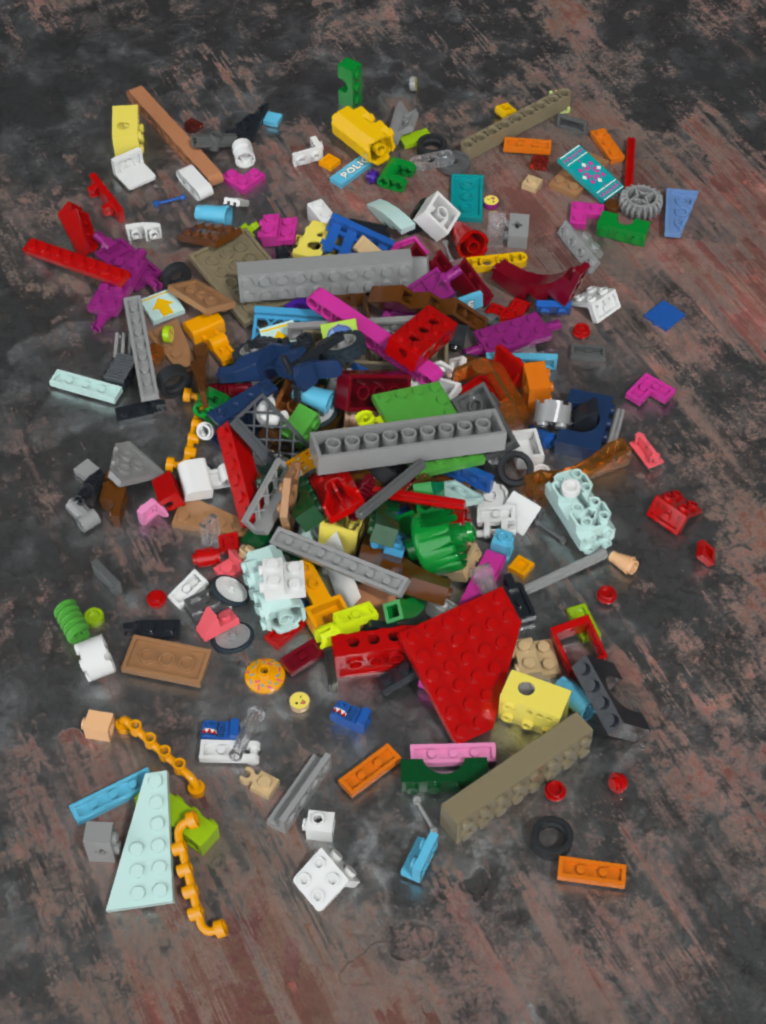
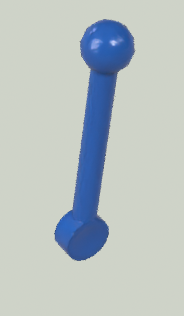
(156, 203)

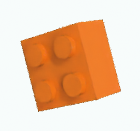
(536, 383)

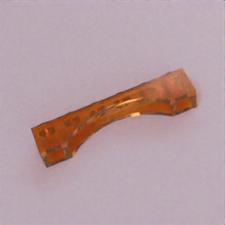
(607, 459)

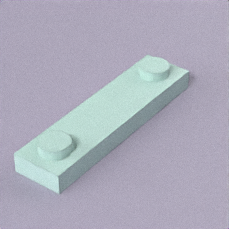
(86, 386)

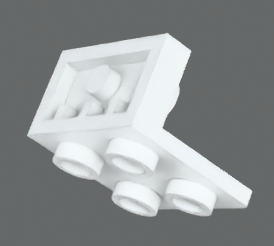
(599, 301)

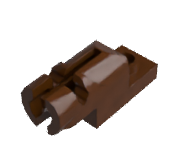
(113, 500)

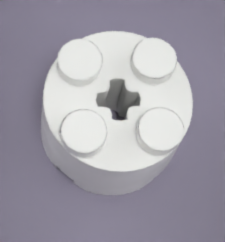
(95, 658)

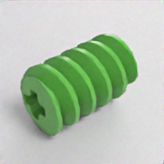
(71, 621)

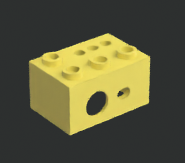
(126, 129)
(310, 242)
(349, 532)
(536, 711)

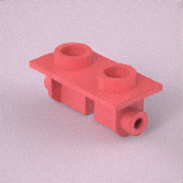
(645, 451)

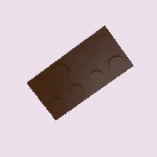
(209, 234)

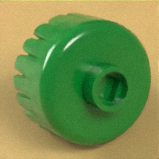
(438, 542)

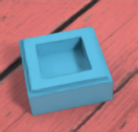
(272, 119)

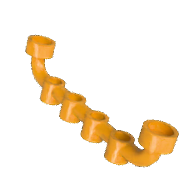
(190, 451)
(126, 725)
(186, 870)

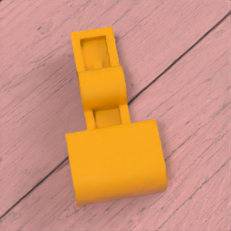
(210, 330)
(322, 604)

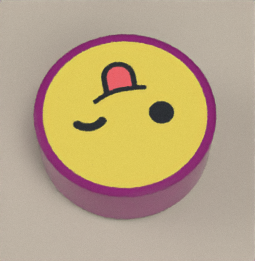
(491, 202)

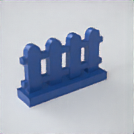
(351, 233)

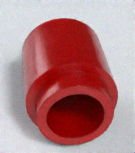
(206, 557)

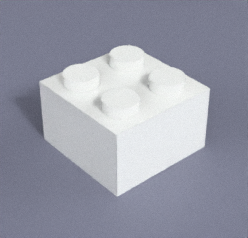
(437, 216)

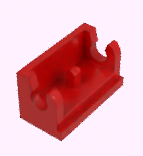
(168, 491)

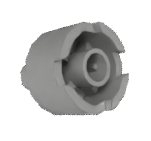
(552, 414)

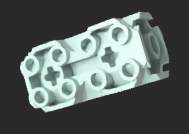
(583, 516)
(275, 614)

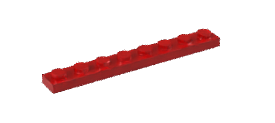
(77, 262)

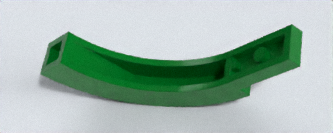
(407, 606)

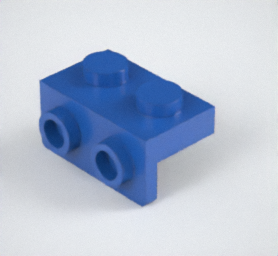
(552, 306)

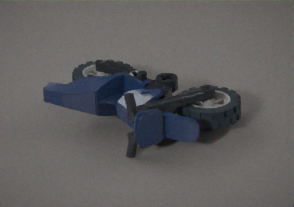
(293, 360)

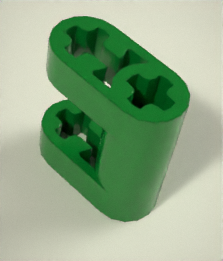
(390, 178)
(219, 399)

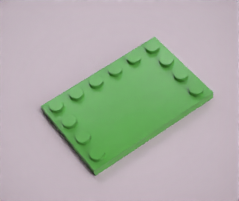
(422, 402)

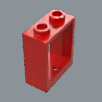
(572, 628)

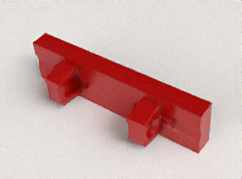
(111, 205)

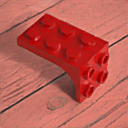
(511, 363)

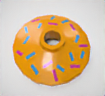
(266, 682)

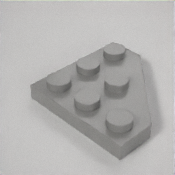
(131, 465)

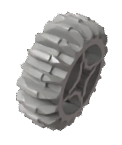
(640, 202)

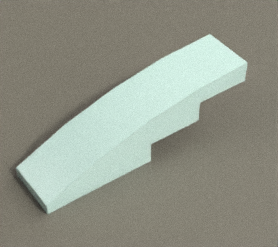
(391, 215)

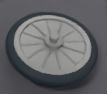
(234, 639)

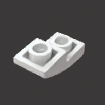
(146, 230)

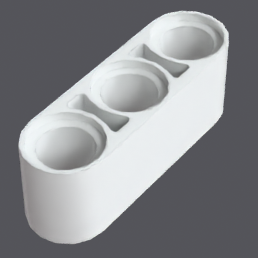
(194, 183)

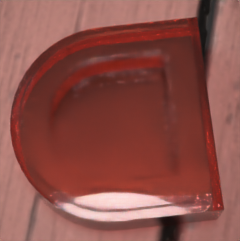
(193, 126)

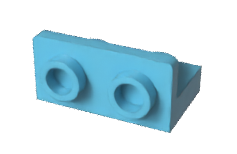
(420, 857)

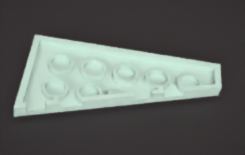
(146, 862)

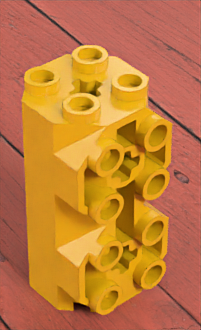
(364, 136)

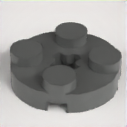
(461, 167)

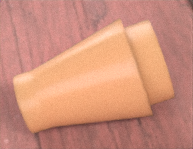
(625, 563)

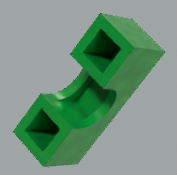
(351, 73)
(632, 234)

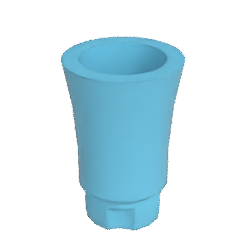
(214, 213)
(318, 398)
(579, 701)

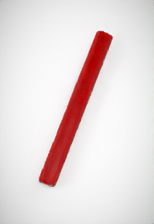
(629, 164)
(425, 499)

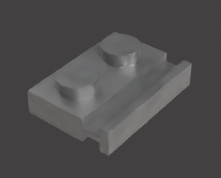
(197, 604)

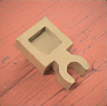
(261, 784)

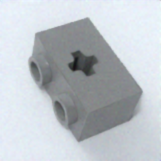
(517, 231)
(101, 841)

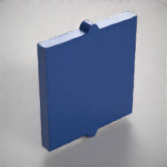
(664, 315)

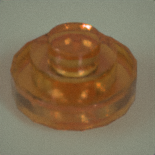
(157, 353)

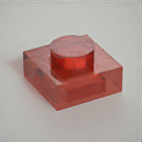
(539, 162)

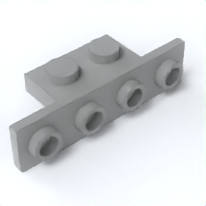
(403, 121)
(581, 246)

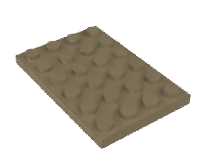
(220, 271)

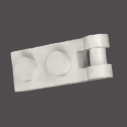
(218, 752)

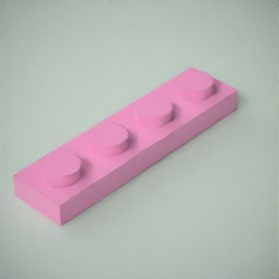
(452, 754)

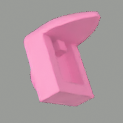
(150, 510)

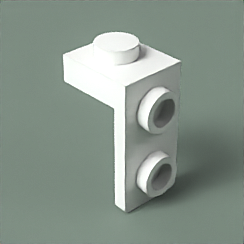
(309, 155)
(453, 363)

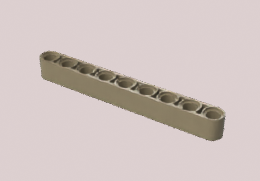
(516, 123)

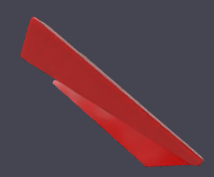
(79, 228)

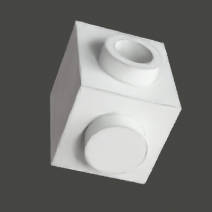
(319, 825)

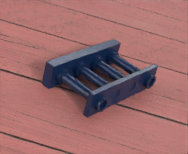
(233, 406)

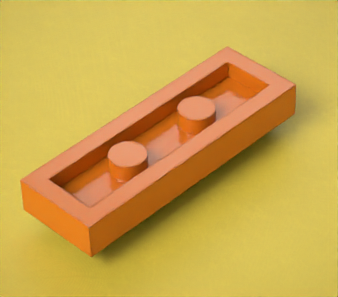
(527, 146)
(607, 146)
(369, 770)
(591, 872)

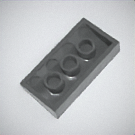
(480, 399)

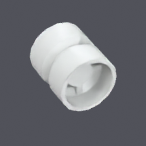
(243, 153)

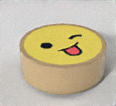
(299, 702)

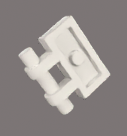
(495, 516)

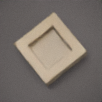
(532, 184)

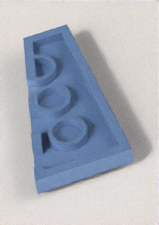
(677, 210)

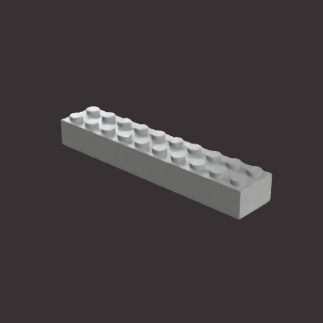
(335, 273)
(407, 441)

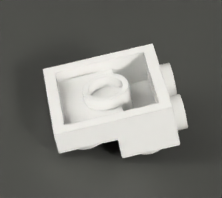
(282, 579)

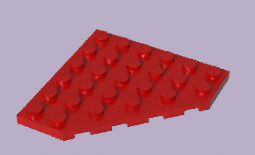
(465, 661)

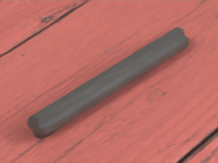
(390, 489)

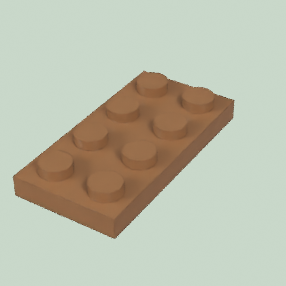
(569, 186)
(201, 296)
(166, 661)

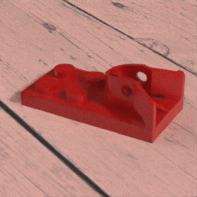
(337, 494)

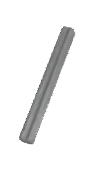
(565, 571)

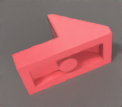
(231, 565)
(214, 625)

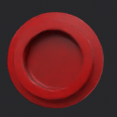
(581, 331)
(606, 595)
(156, 599)
(617, 782)
(555, 791)

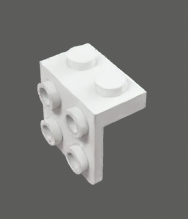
(131, 169)
(325, 877)

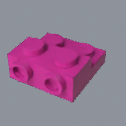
(277, 230)

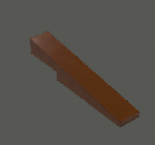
(200, 372)

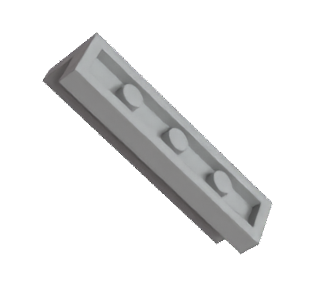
(268, 514)
(300, 792)

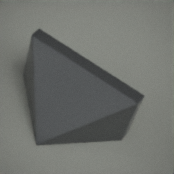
(572, 124)

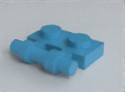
(398, 548)

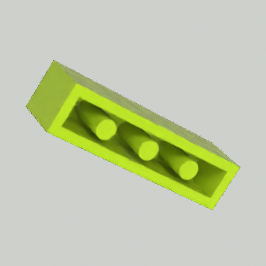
(200, 838)

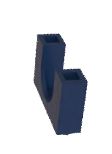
(585, 444)

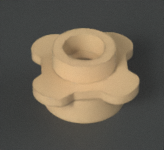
(244, 549)

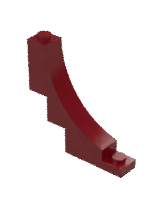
(466, 282)
(541, 287)

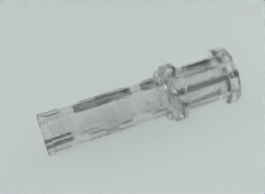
(249, 727)

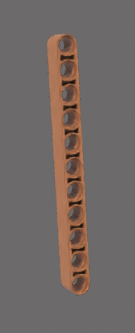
(174, 135)

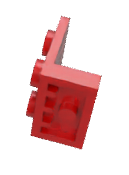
(673, 510)

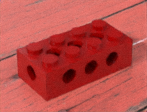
(420, 338)
(368, 657)

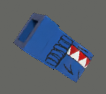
(351, 716)
(220, 730)

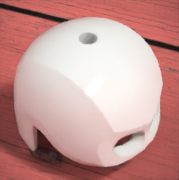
(273, 418)

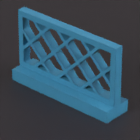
(281, 314)

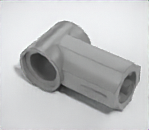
(85, 517)

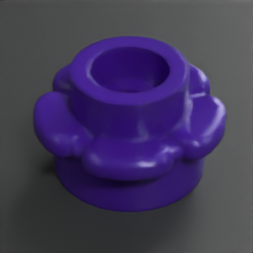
(372, 176)

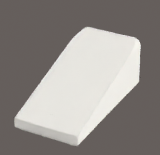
(188, 587)

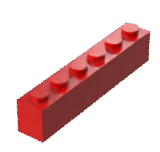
(240, 469)

